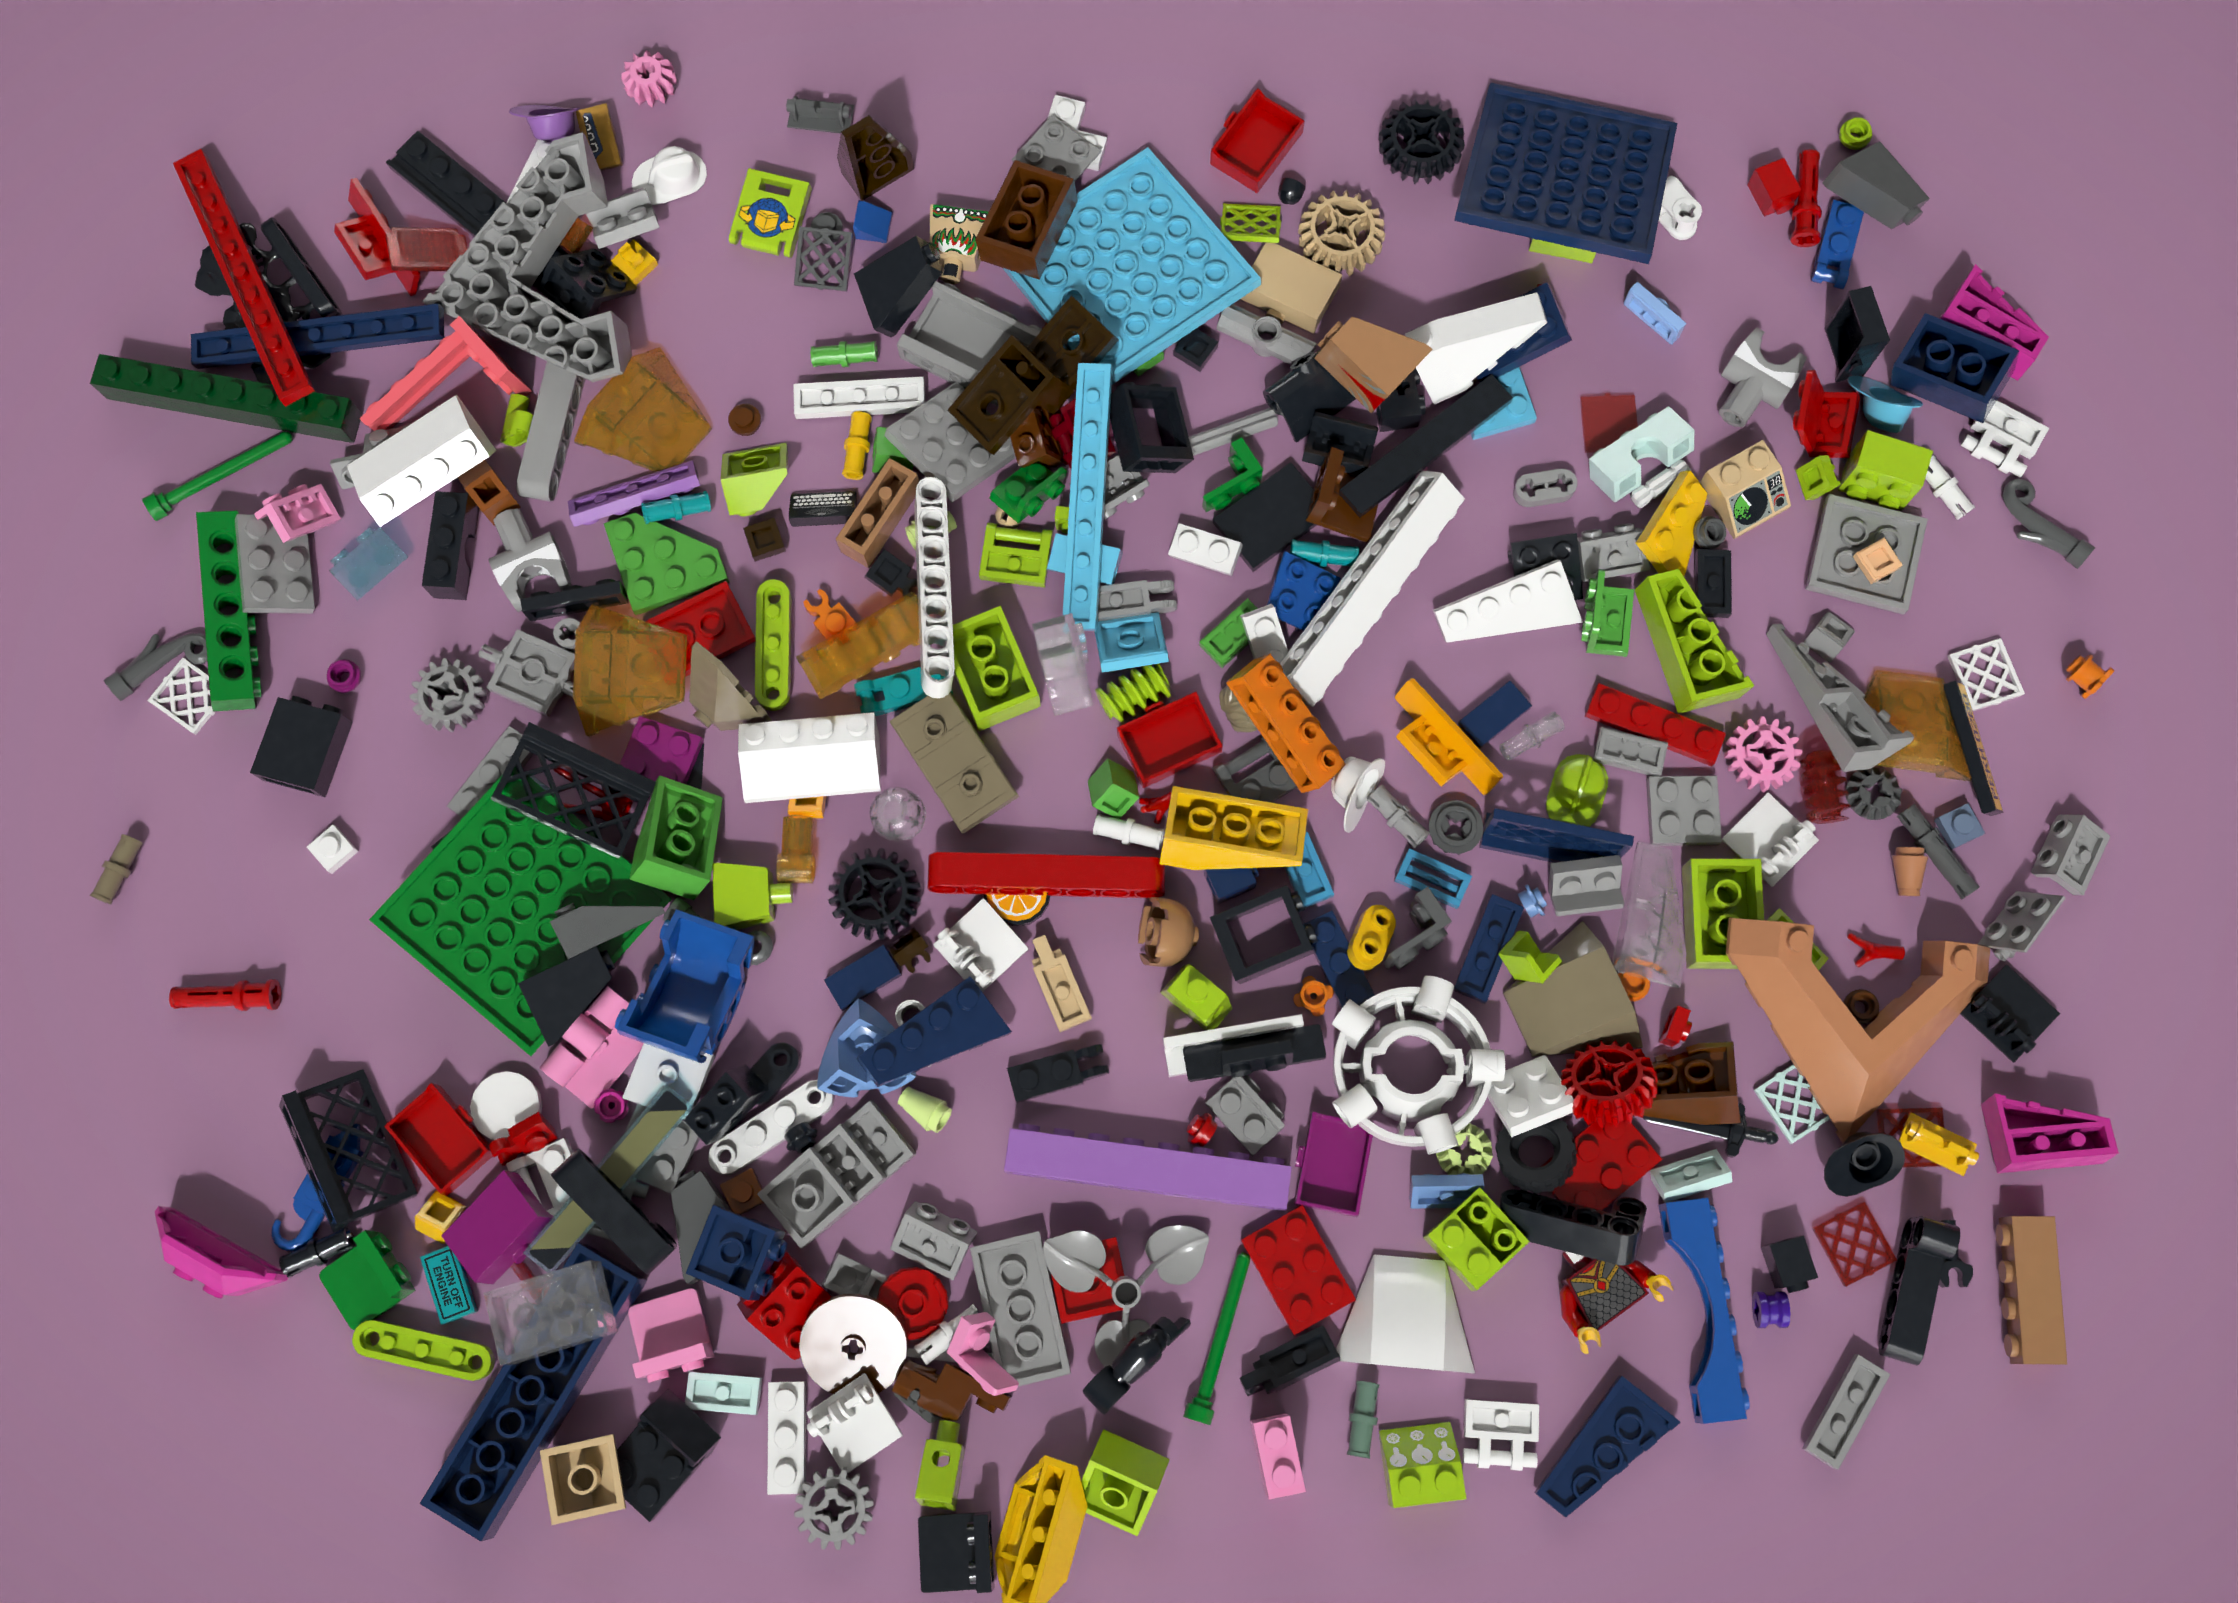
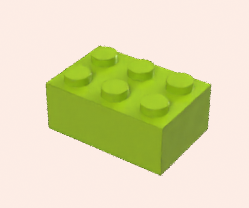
(992, 669)
(1711, 896)

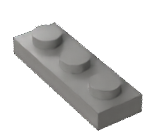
(488, 772)
(1846, 1411)

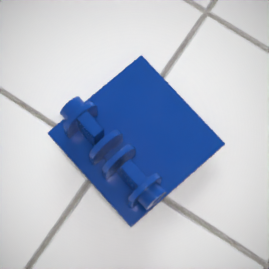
(1300, 590)

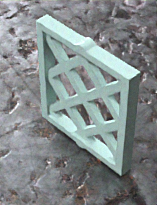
(1780, 1077)

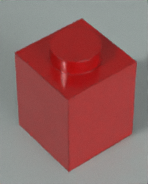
(1774, 187)

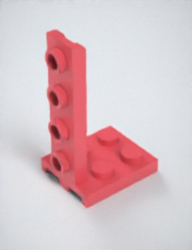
(435, 368)

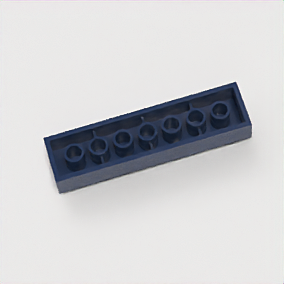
(521, 1419)

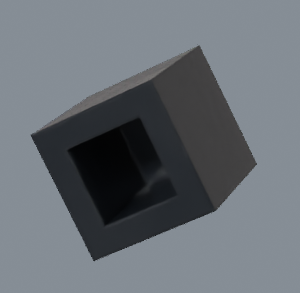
(1789, 1263)

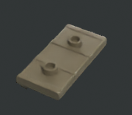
(954, 760)

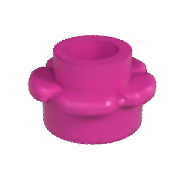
(610, 1115)

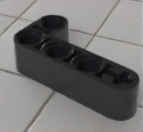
(614, 1212)
(1578, 1228)
(1915, 1287)

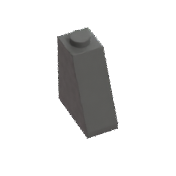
(1878, 186)
(691, 1209)

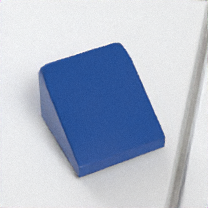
(871, 222)

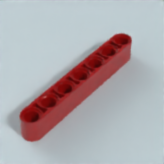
(1045, 873)

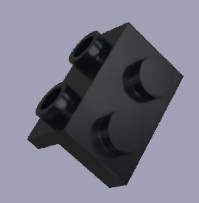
(1346, 435)

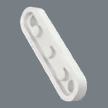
(768, 1128)

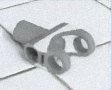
(1756, 380)
(525, 557)

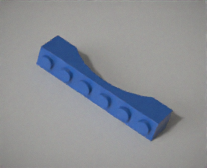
(1716, 1385)

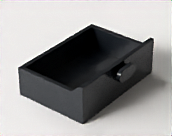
(1856, 333)

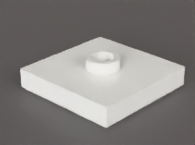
(658, 1067)

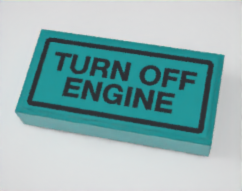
(448, 1285)

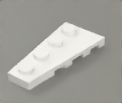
(1519, 604)

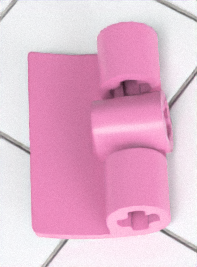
(593, 1050)

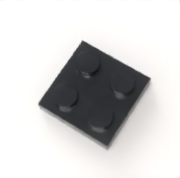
(650, 1471)

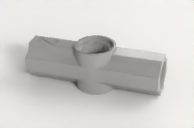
(1248, 328)

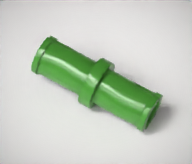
(844, 354)

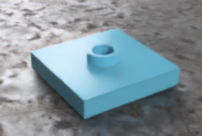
(1131, 642)

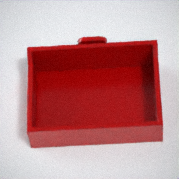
(1256, 141)
(1169, 739)
(440, 1139)

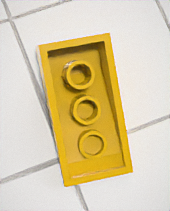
(1231, 832)

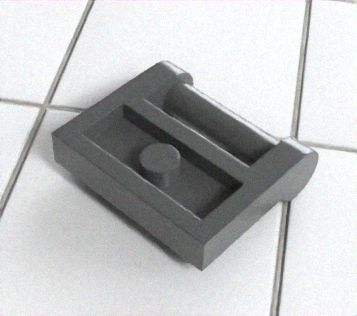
(1265, 784)

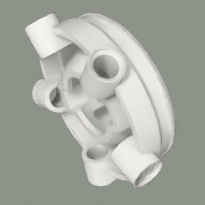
(1434, 1003)

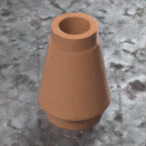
(1909, 869)

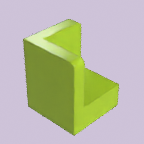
(1526, 960)

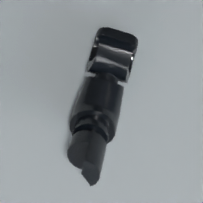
(1133, 1362)

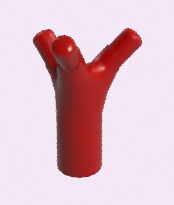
(1159, 803)
(1876, 951)

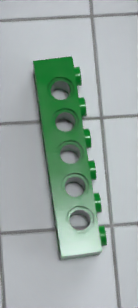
(225, 692)

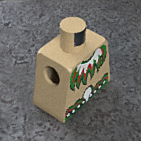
(954, 235)

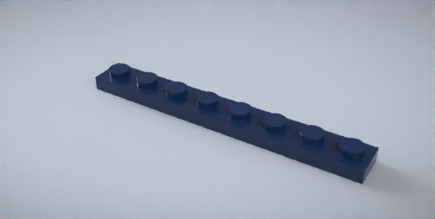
(325, 335)

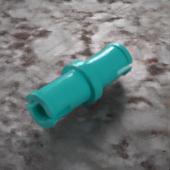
(676, 507)
(1324, 552)

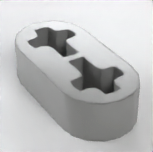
(1545, 480)

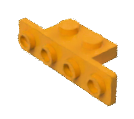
(1440, 743)

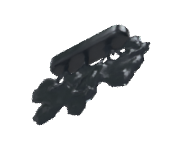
(211, 281)

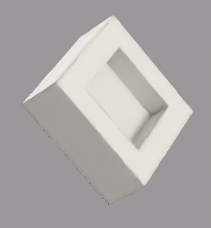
(332, 849)

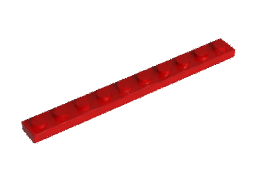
(243, 278)

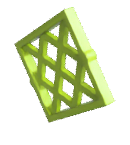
(1238, 232)

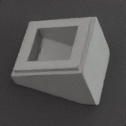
(1829, 637)

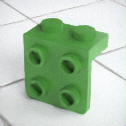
(1607, 618)

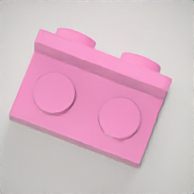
(300, 512)

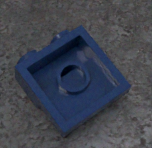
(737, 1253)

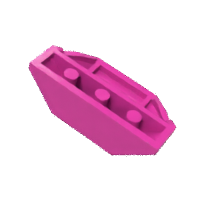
(211, 1257)

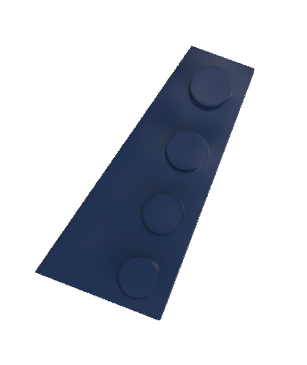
(943, 1029)

